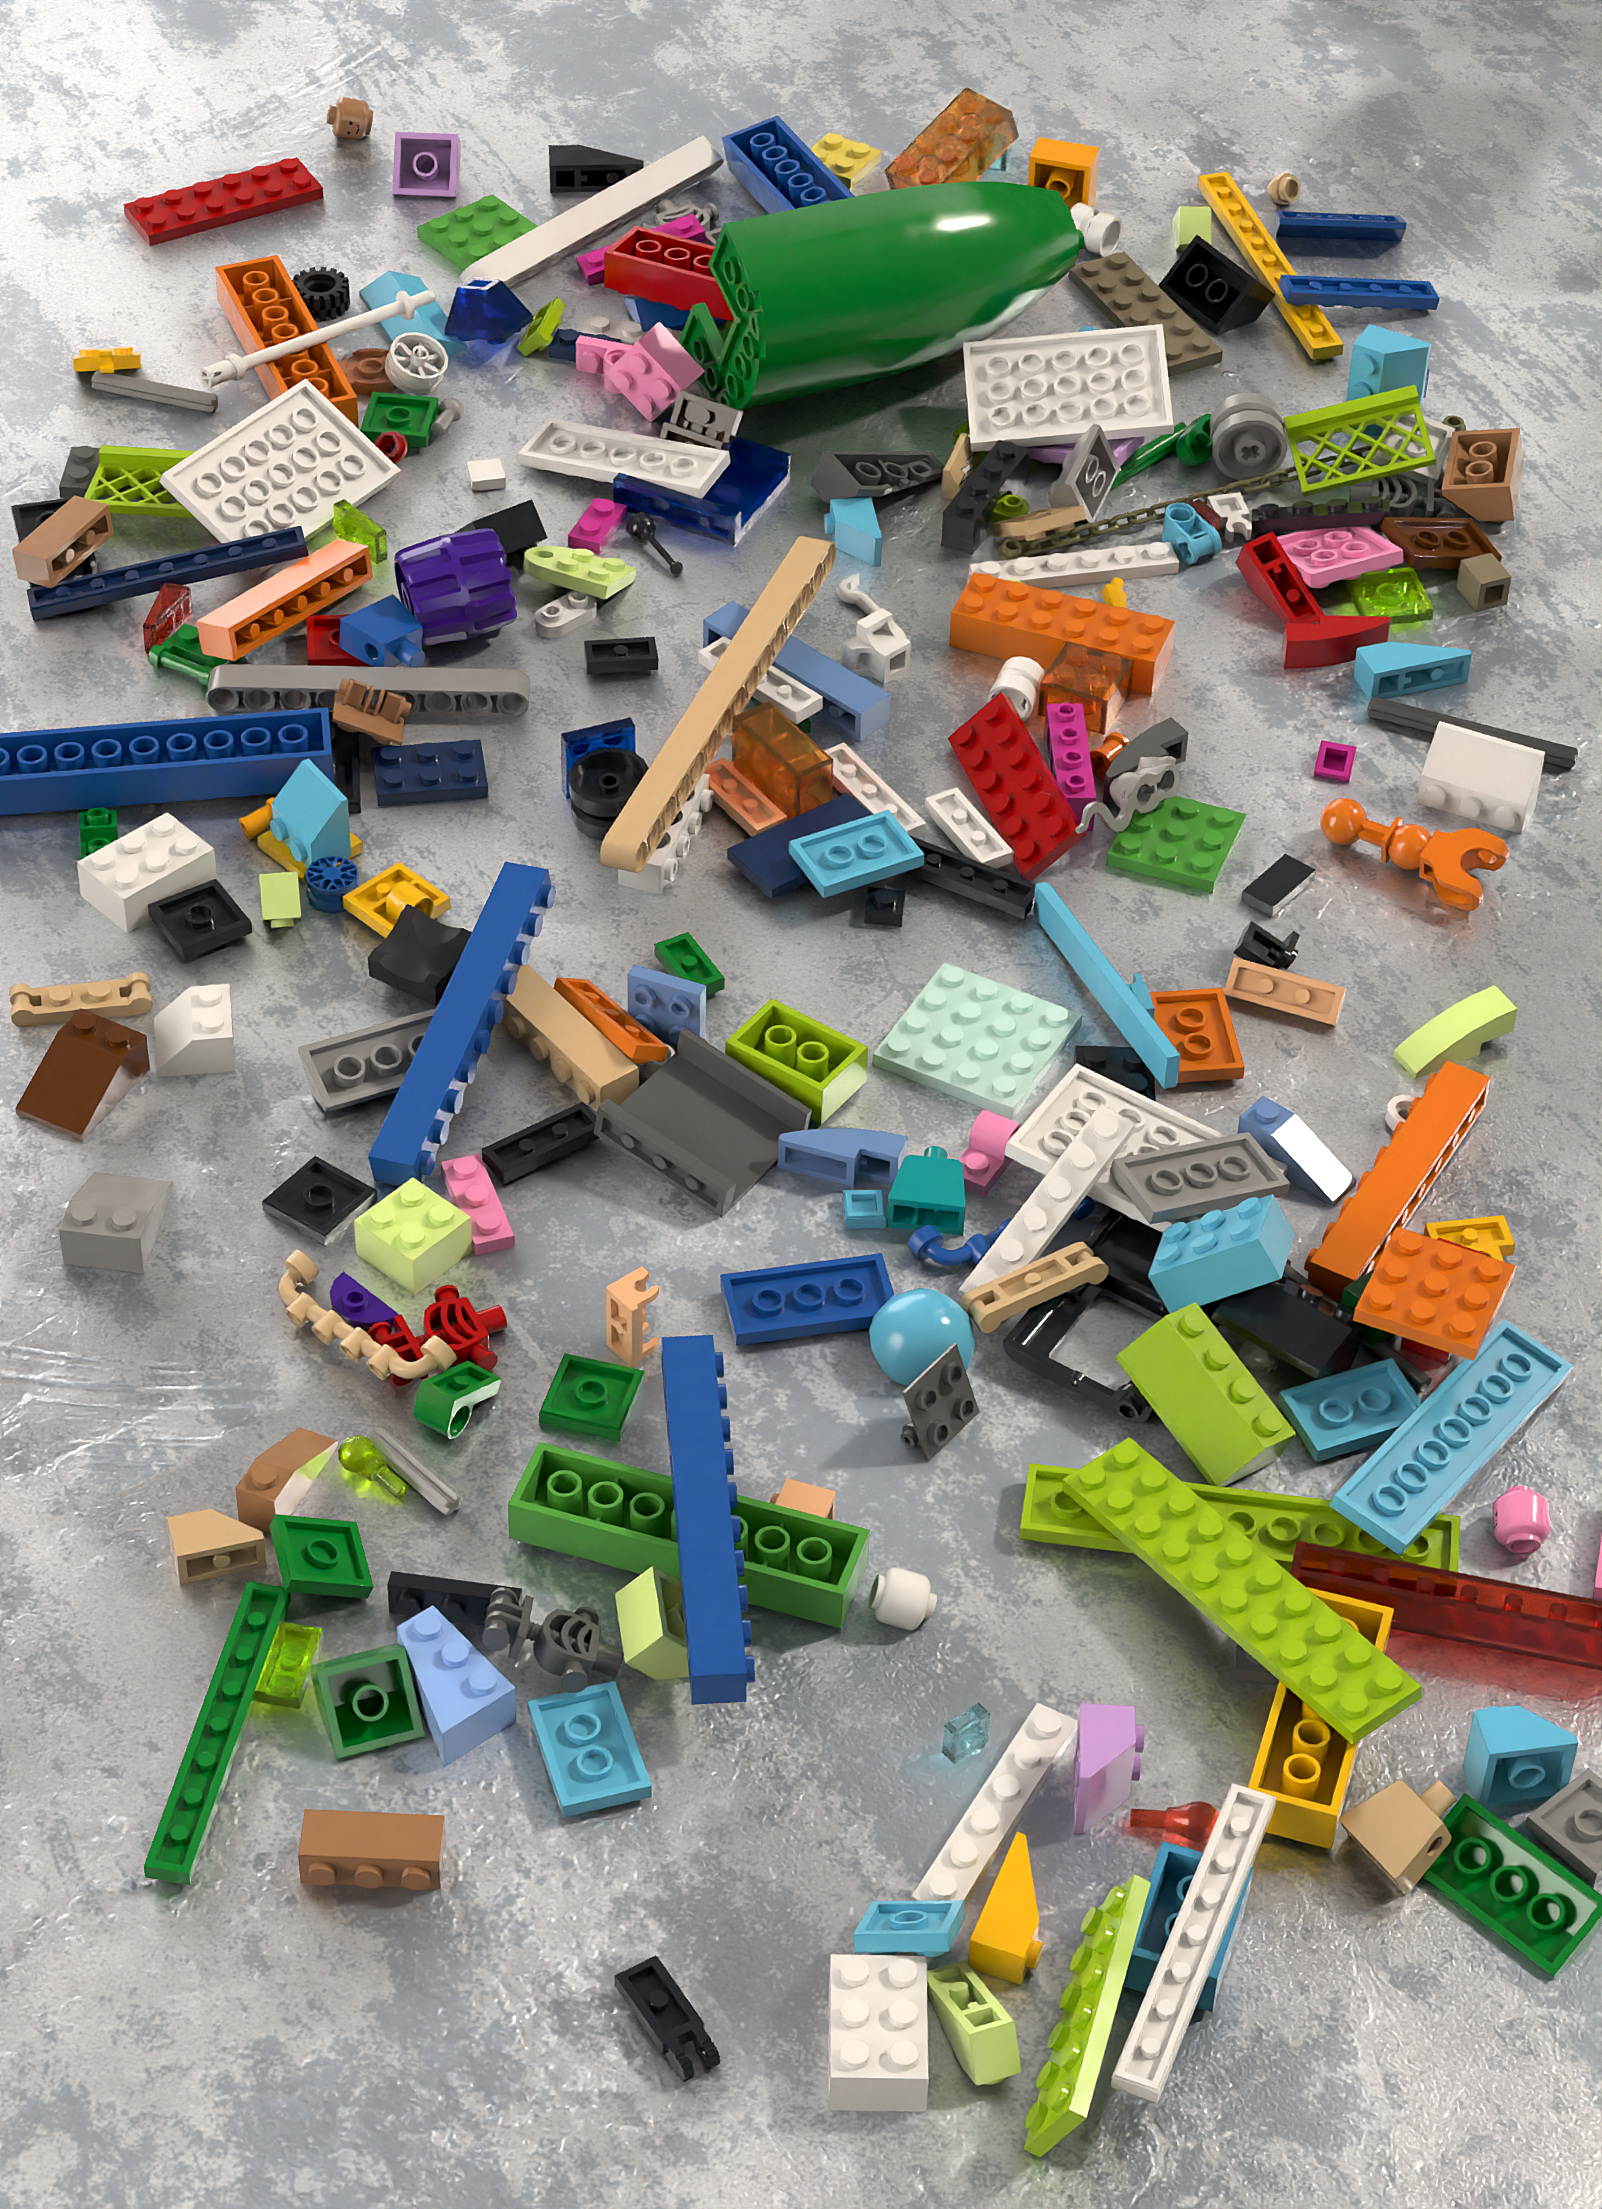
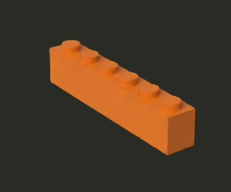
(284, 600)

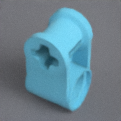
(1189, 533)

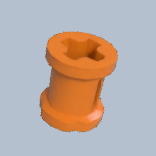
(1103, 757)

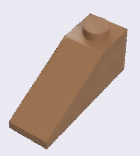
(282, 1477)

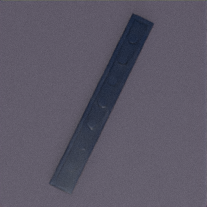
(173, 569)

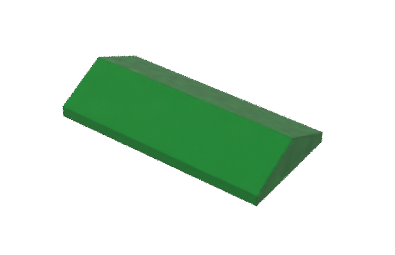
(1515, 1888)

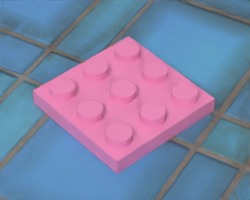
(1338, 553)

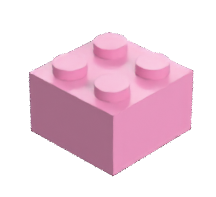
(654, 372)

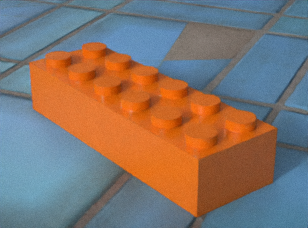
(1035, 623)

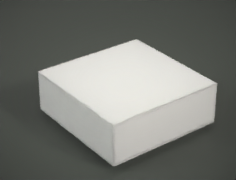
(486, 474)

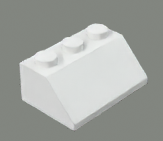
(1481, 777)

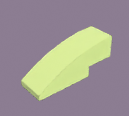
(1457, 1032)

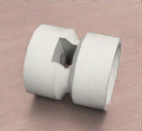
(1099, 230)
(1021, 683)

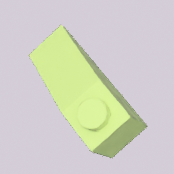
(974, 2023)

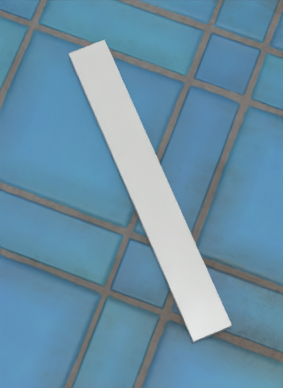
(1193, 1944)

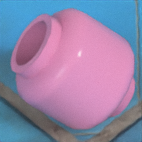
(1521, 1520)

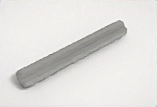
(155, 392)

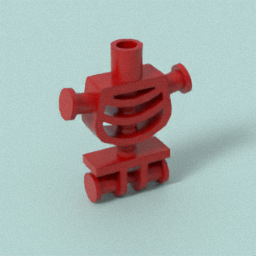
(466, 1337)

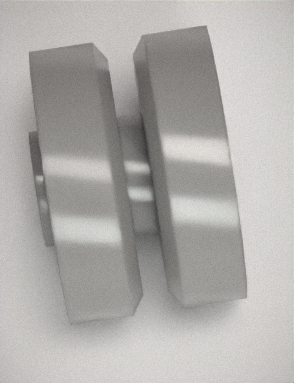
(1247, 436)

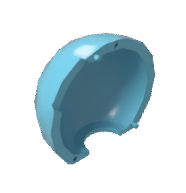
(916, 1330)

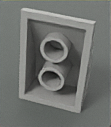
(1086, 474)
(114, 1222)

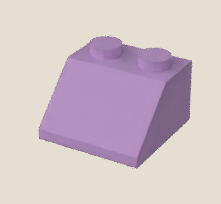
(426, 164)
(1104, 1761)

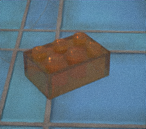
(781, 760)

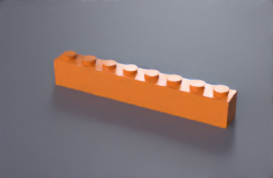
(1399, 1178)

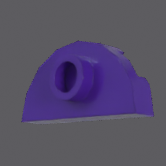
(357, 1304)

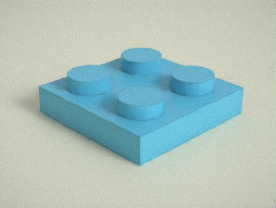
(909, 1927)

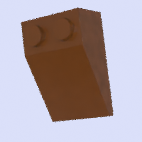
(84, 1074)

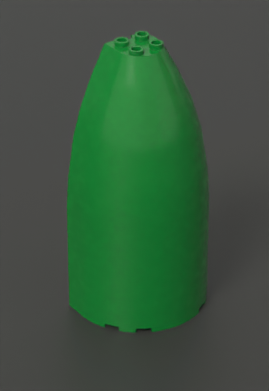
(874, 285)

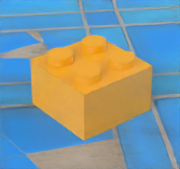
(1065, 169)

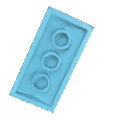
(427, 319)

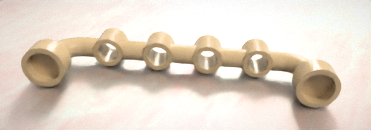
(354, 1341)

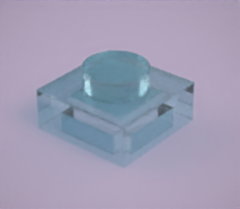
(966, 1733)

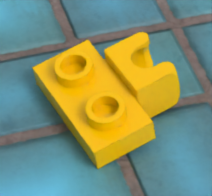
(1482, 1234)

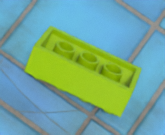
(1206, 1396)

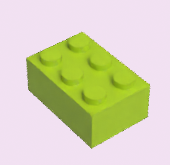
(800, 1057)

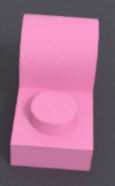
(598, 357)
(985, 1156)

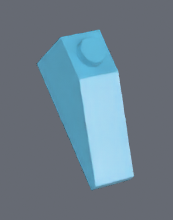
(1406, 668)

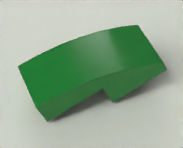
(97, 829)

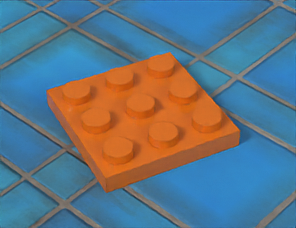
(1434, 1293)

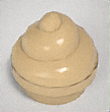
(1284, 188)

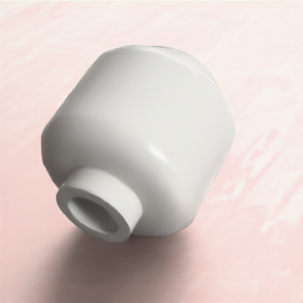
(902, 1598)

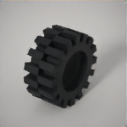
(323, 292)

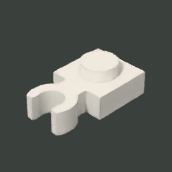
(1233, 514)

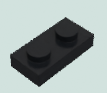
(620, 655)

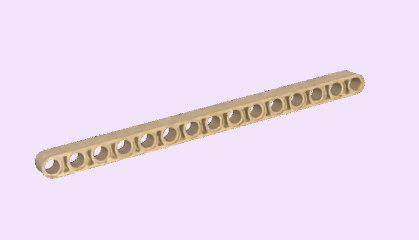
(711, 712)

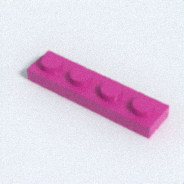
(687, 227)

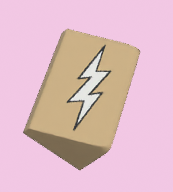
(959, 467)

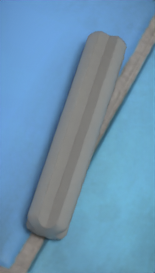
(415, 1471)

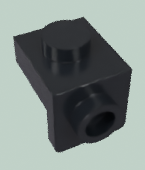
(1265, 949)

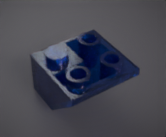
(486, 312)

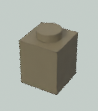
(1483, 582)

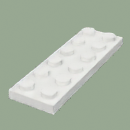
(605, 452)

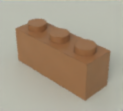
(63, 541)
(372, 1849)

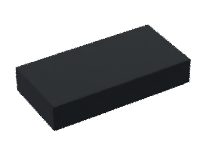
(1278, 885)

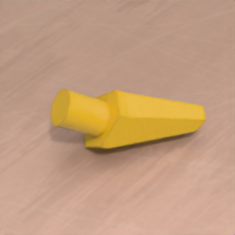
(1114, 594)

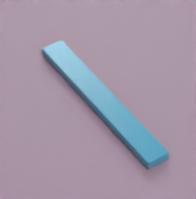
(1106, 985)

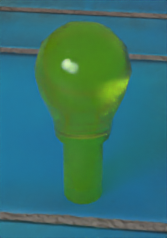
(362, 1458)

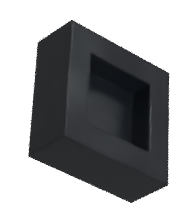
(885, 906)

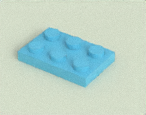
(856, 853)
(1350, 1408)
(589, 1749)

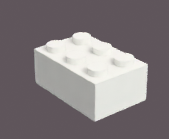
(144, 869)
(878, 2033)

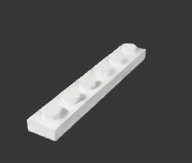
(1085, 566)
(1054, 1197)
(998, 1807)

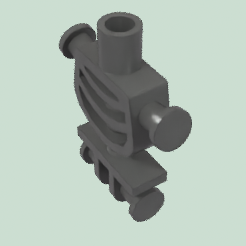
(1404, 497)
(562, 1645)

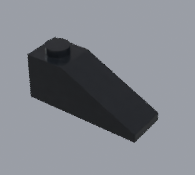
(587, 169)

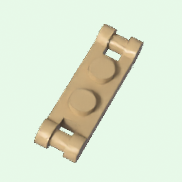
(61, 1002)
(1032, 1285)

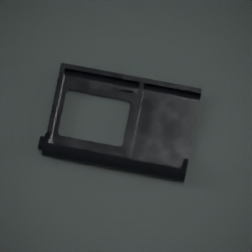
(1128, 1252)

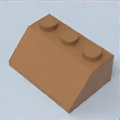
(1485, 473)

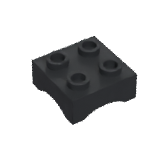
(418, 955)

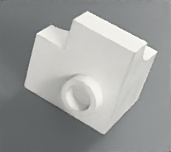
(877, 648)

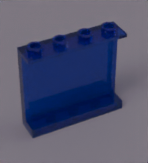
(729, 506)

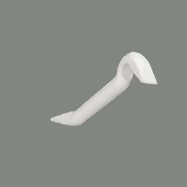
(846, 594)

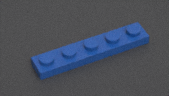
(1358, 292)

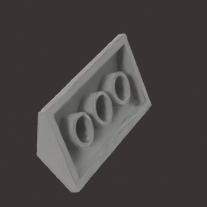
(363, 1061)

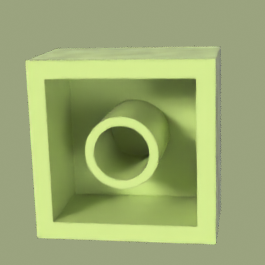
(413, 1236)

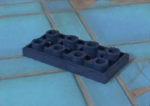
(767, 857)

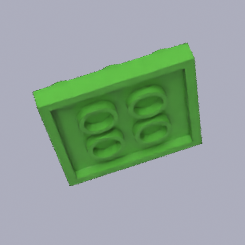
(474, 230)
(1179, 842)

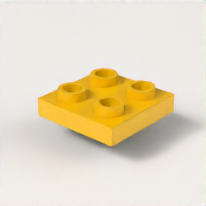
(386, 895)

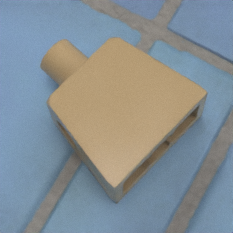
(1401, 1830)

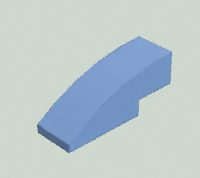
(843, 1154)

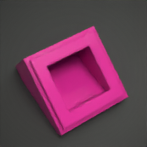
(1335, 761)

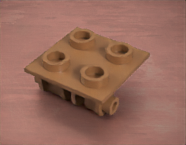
(382, 723)

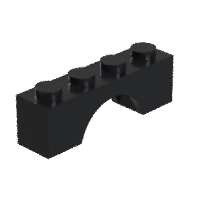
(970, 511)

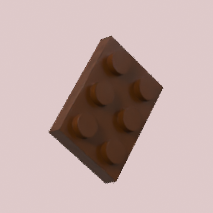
(1437, 541)

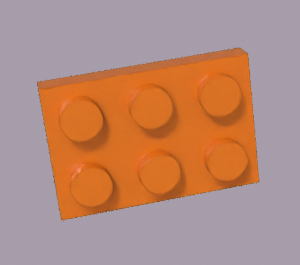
(1201, 1032)

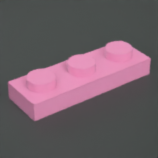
(475, 1195)

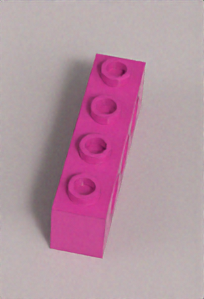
(1070, 755)

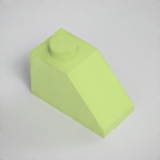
(1191, 222)
(280, 898)

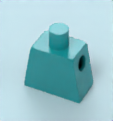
(928, 1193)

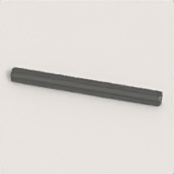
(1428, 720)

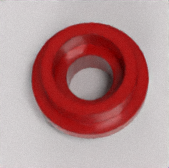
(387, 441)

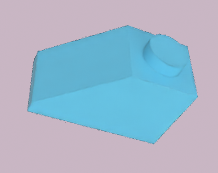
(855, 528)

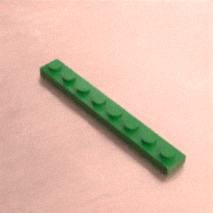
(216, 1736)

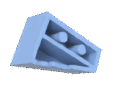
(455, 1685)

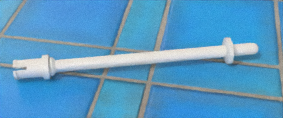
(235, 366)

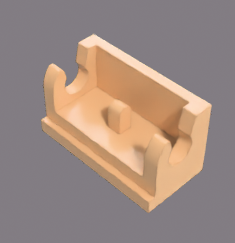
(627, 1317)

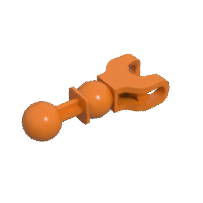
(1439, 857)

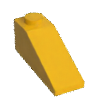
(1008, 1927)

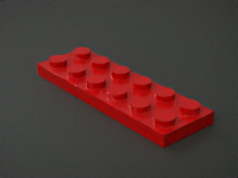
(223, 201)
(1016, 786)

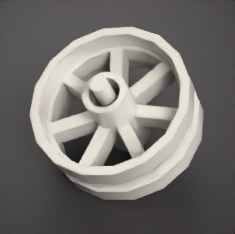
(424, 352)

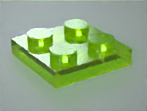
(1391, 594)

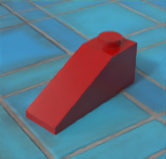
(1277, 580)

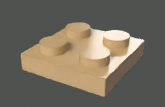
(1037, 523)

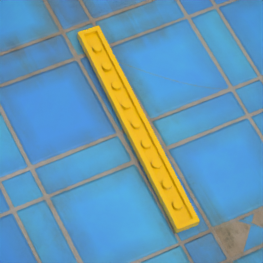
(1267, 263)

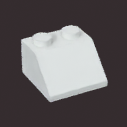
(196, 1033)

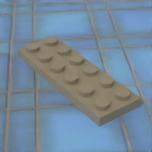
(1134, 300)

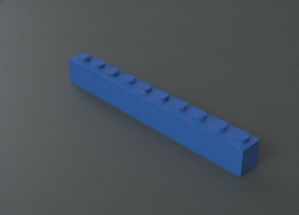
(462, 1025)
(704, 1521)

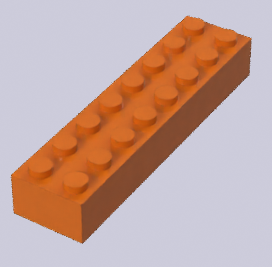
(270, 311)

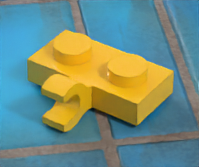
(105, 360)

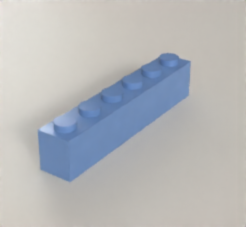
(848, 699)

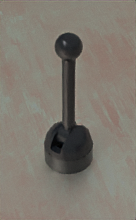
(642, 529)

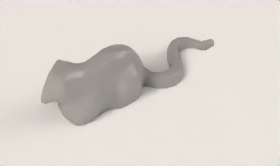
(1136, 793)

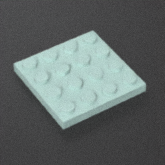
(977, 1040)

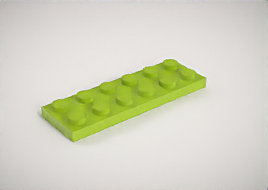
(1087, 2016)

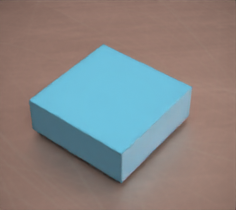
(864, 1209)

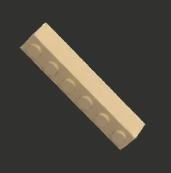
(568, 1042)

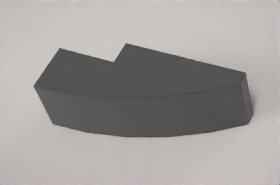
(1160, 740)

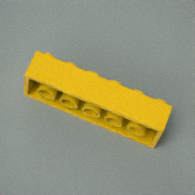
(1303, 1755)

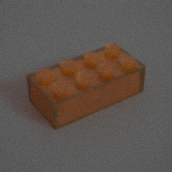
(955, 144)

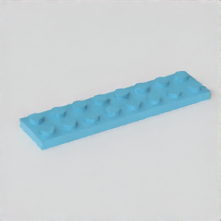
(1450, 1437)

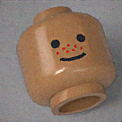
(350, 118)

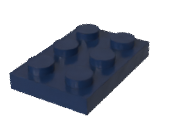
(429, 772)

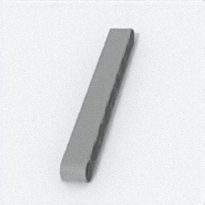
(429, 690)

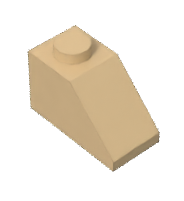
(213, 1545)

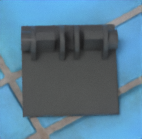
(939, 1404)

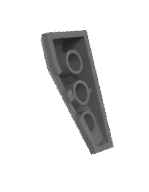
(872, 473)

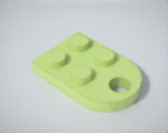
(578, 570)

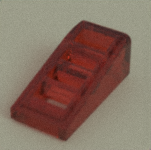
(167, 614)

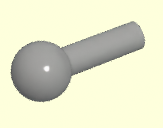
(448, 411)

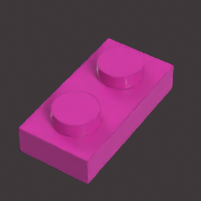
(597, 525)

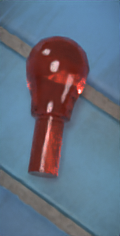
(1190, 1820)

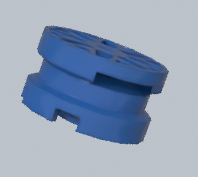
(330, 884)

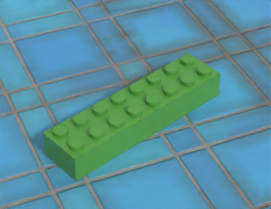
(628, 1522)

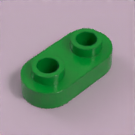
(1194, 443)

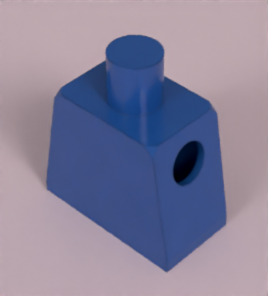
(383, 634)

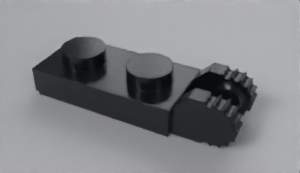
(666, 2015)

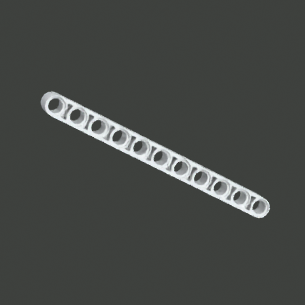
(598, 215)

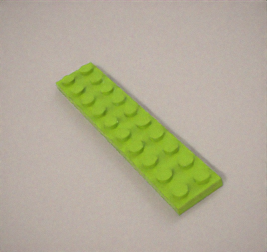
(1264, 1517)
(1243, 1591)

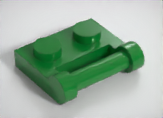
(184, 654)

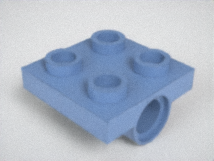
(666, 1004)

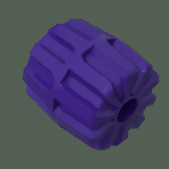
(456, 585)

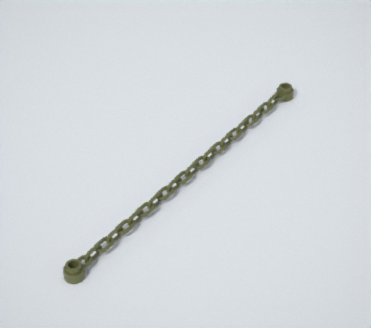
(1015, 549)

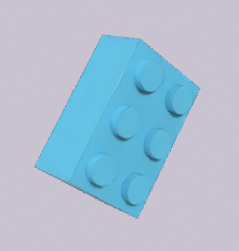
(1222, 1253)

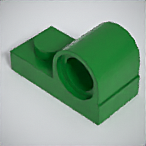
(449, 1397)

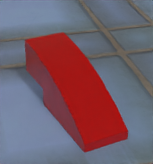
(1331, 640)

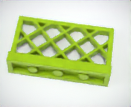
(1346, 418)
(131, 467)

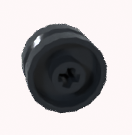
(601, 788)

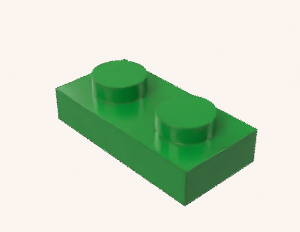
(686, 960)

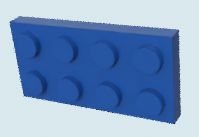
(805, 1298)

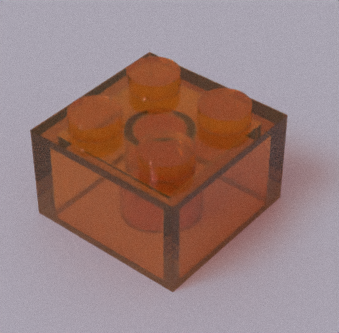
(1088, 678)

